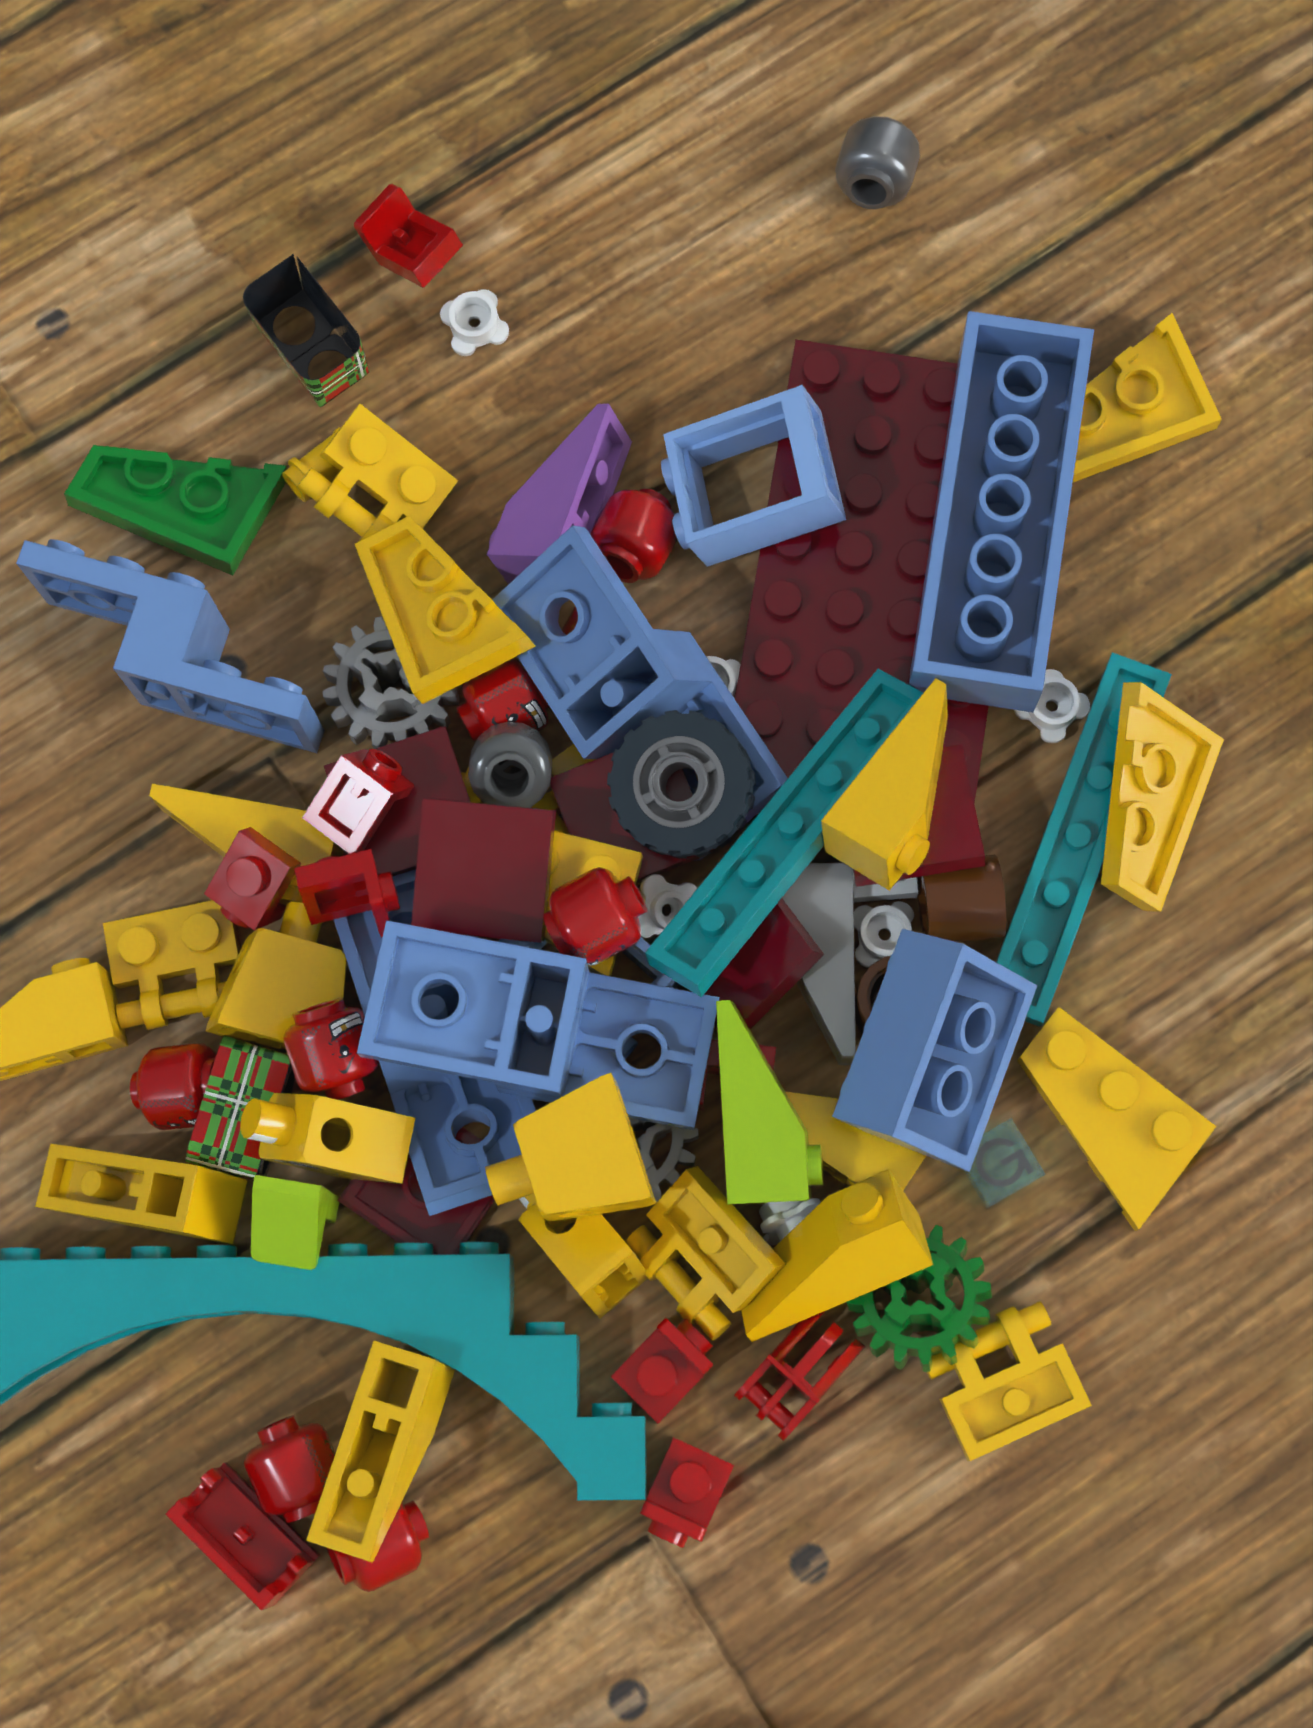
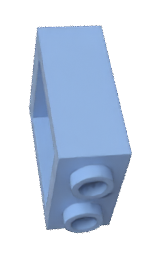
(738, 431)

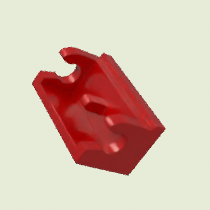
(241, 1539)

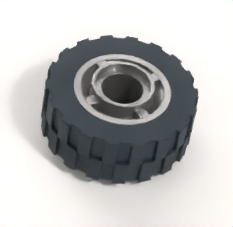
(649, 760)

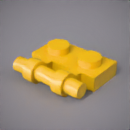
(383, 466)
(167, 946)
(714, 1241)
(1016, 1399)

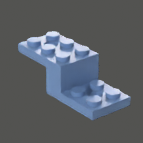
(171, 644)
(614, 663)
(535, 1022)
(440, 1102)

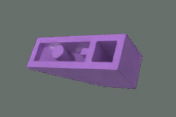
(562, 492)

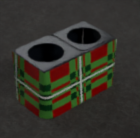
(283, 289)
(237, 1076)

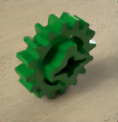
(941, 1316)

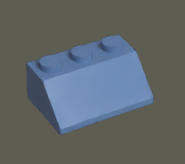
(935, 1048)

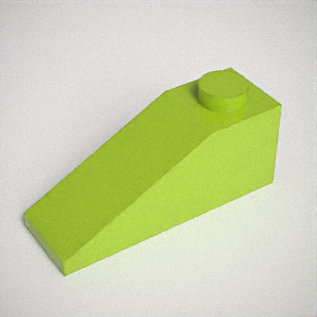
(761, 1130)

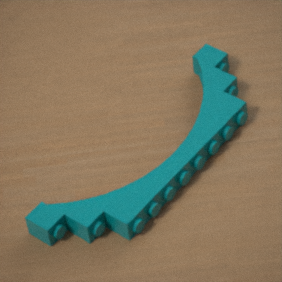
(436, 1303)

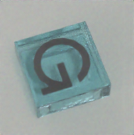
(1003, 1164)

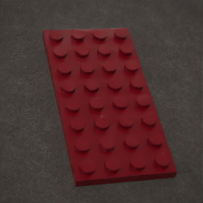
(852, 592)

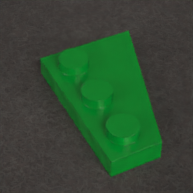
(183, 505)

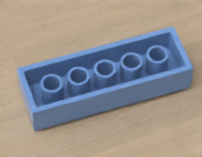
(1002, 511)

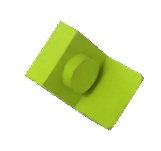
(289, 1221)

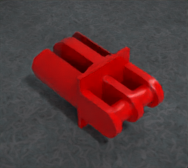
(769, 1404)

